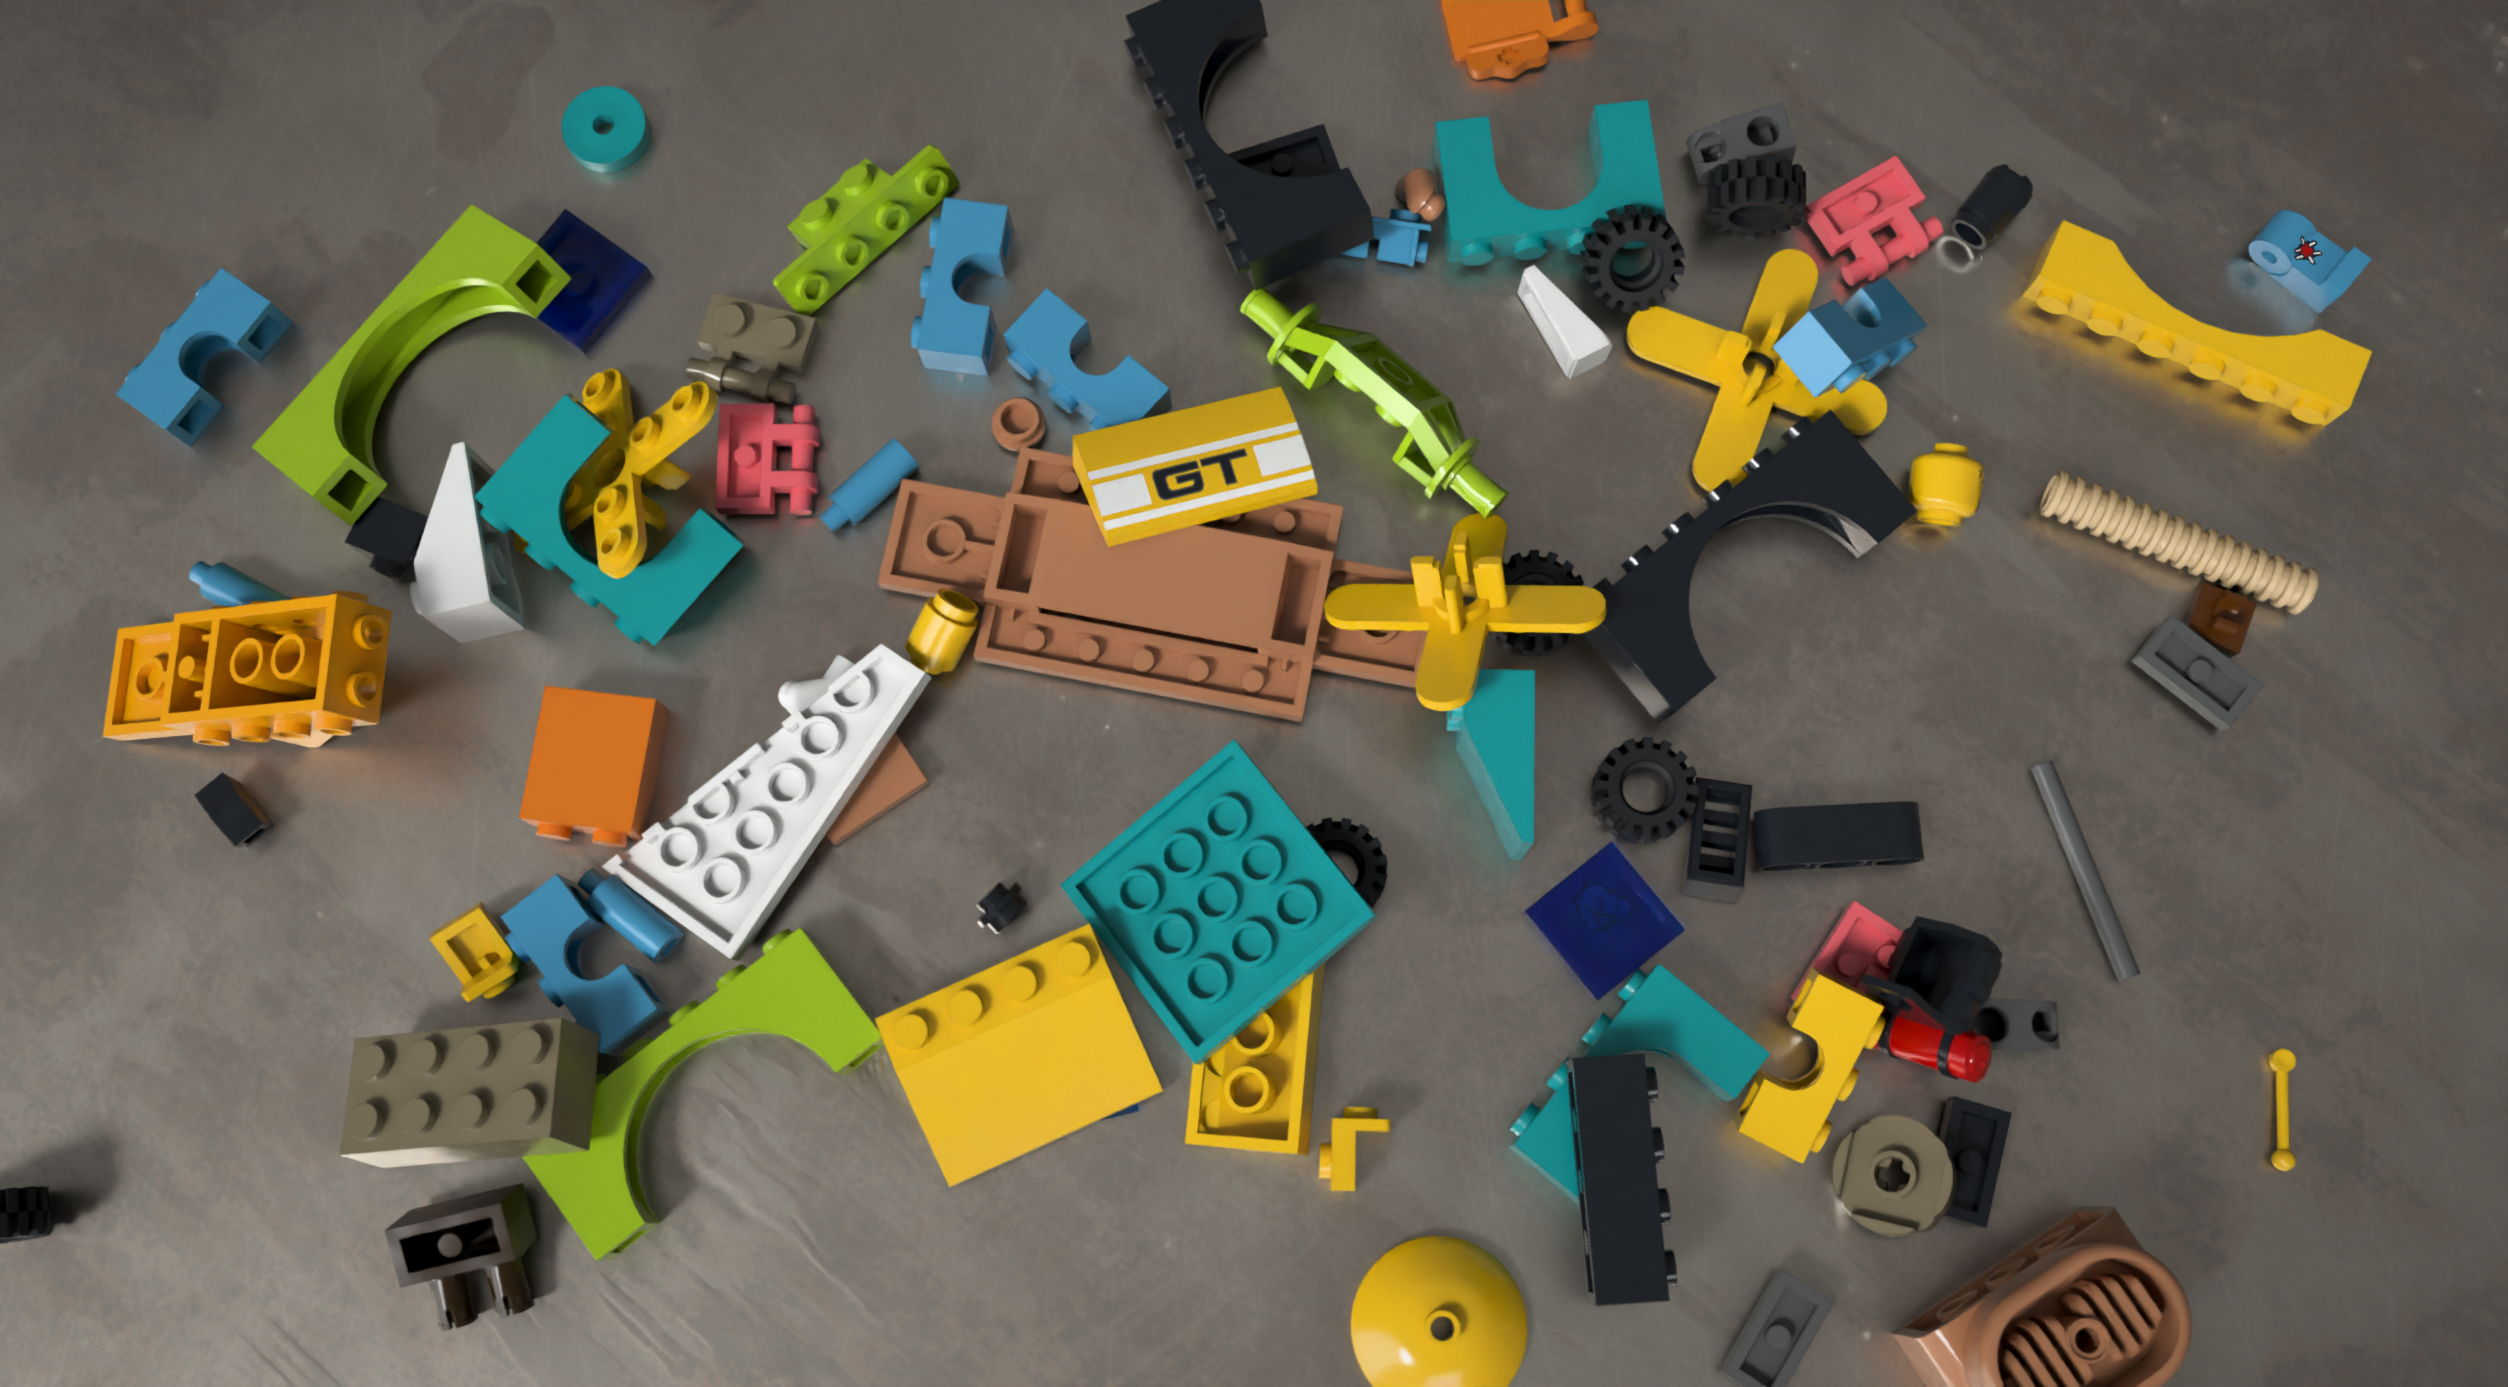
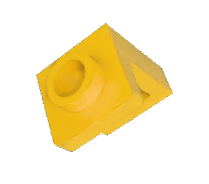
(477, 953)
(1338, 1157)

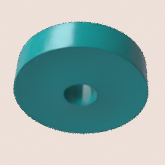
(602, 107)

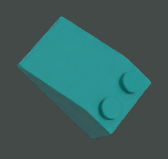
(1498, 751)

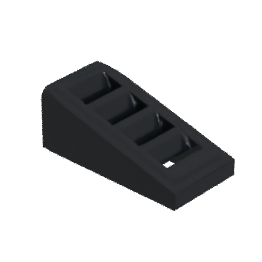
(1713, 875)

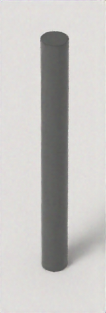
(2085, 871)

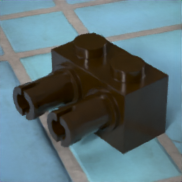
(461, 1236)

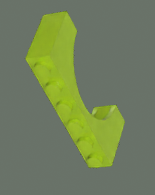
(329, 426)
(783, 993)

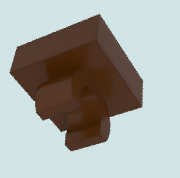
(2220, 617)

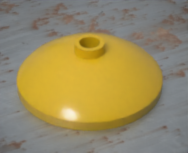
(1433, 1280)

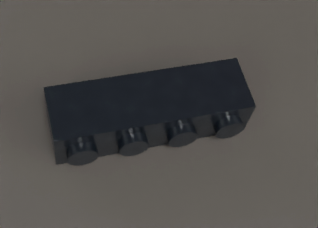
(1618, 1180)

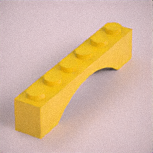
(2091, 281)

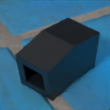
(233, 810)

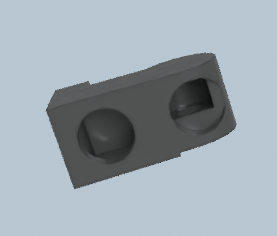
(1750, 134)
(2019, 1025)

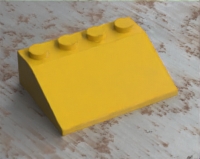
(1018, 1055)

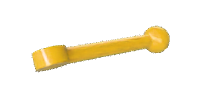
(2282, 1062)

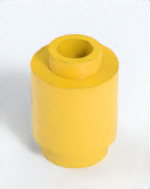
(942, 631)

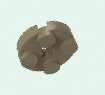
(1866, 1196)

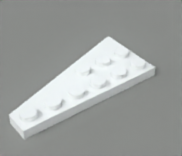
(759, 820)

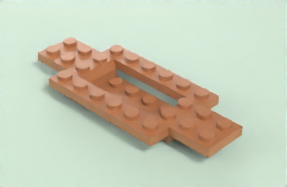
(1227, 580)

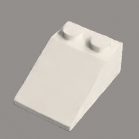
(464, 562)

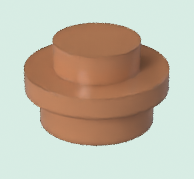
(1018, 424)

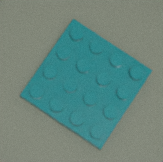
(1218, 902)

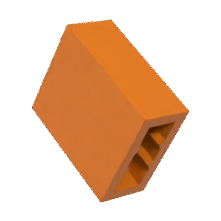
(594, 765)

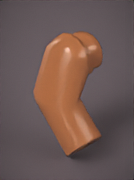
(1418, 191)

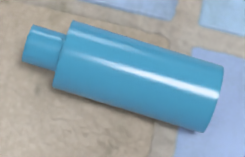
(869, 485)
(230, 586)
(630, 915)

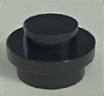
(1000, 906)

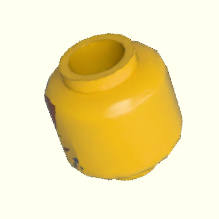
(1945, 485)

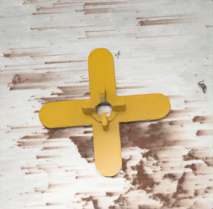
(1742, 399)
(641, 455)
(1457, 631)

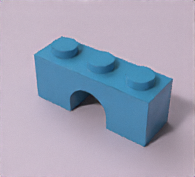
(967, 243)
(220, 319)
(1847, 342)
(1046, 345)
(551, 932)

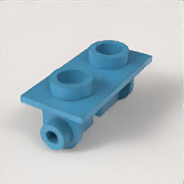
(1397, 238)

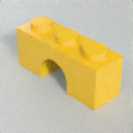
(1794, 1112)

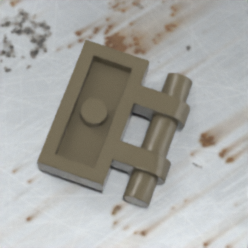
(756, 334)

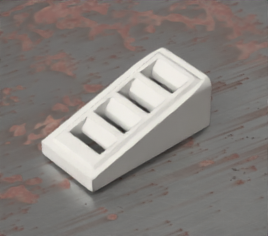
(1566, 329)

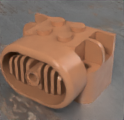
(2058, 1313)

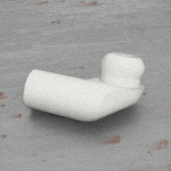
(799, 695)

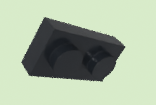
(1292, 156)
(1977, 1143)

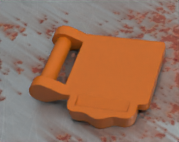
(1511, 35)

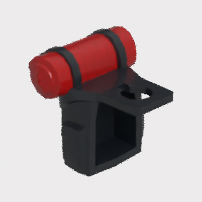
(1934, 998)

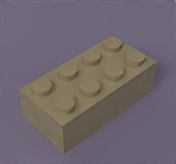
(471, 1093)

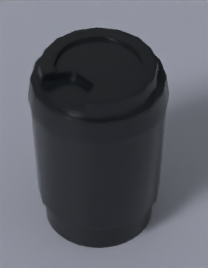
(1991, 206)

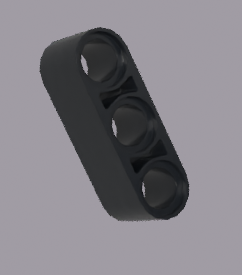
(1838, 836)

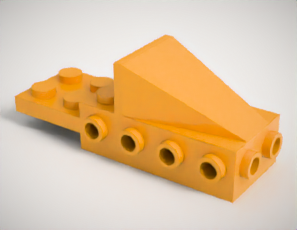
(252, 672)

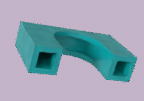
(1489, 223)
(531, 497)
(1657, 1018)

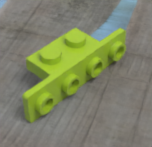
(858, 223)

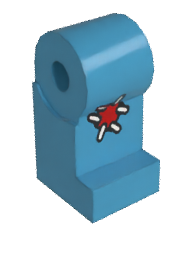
(2305, 259)

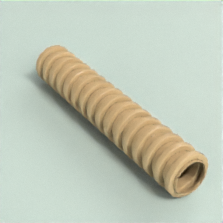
(2180, 542)

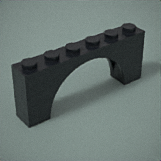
(1270, 219)
(1814, 479)

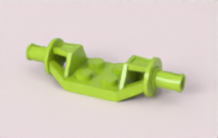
(1400, 391)

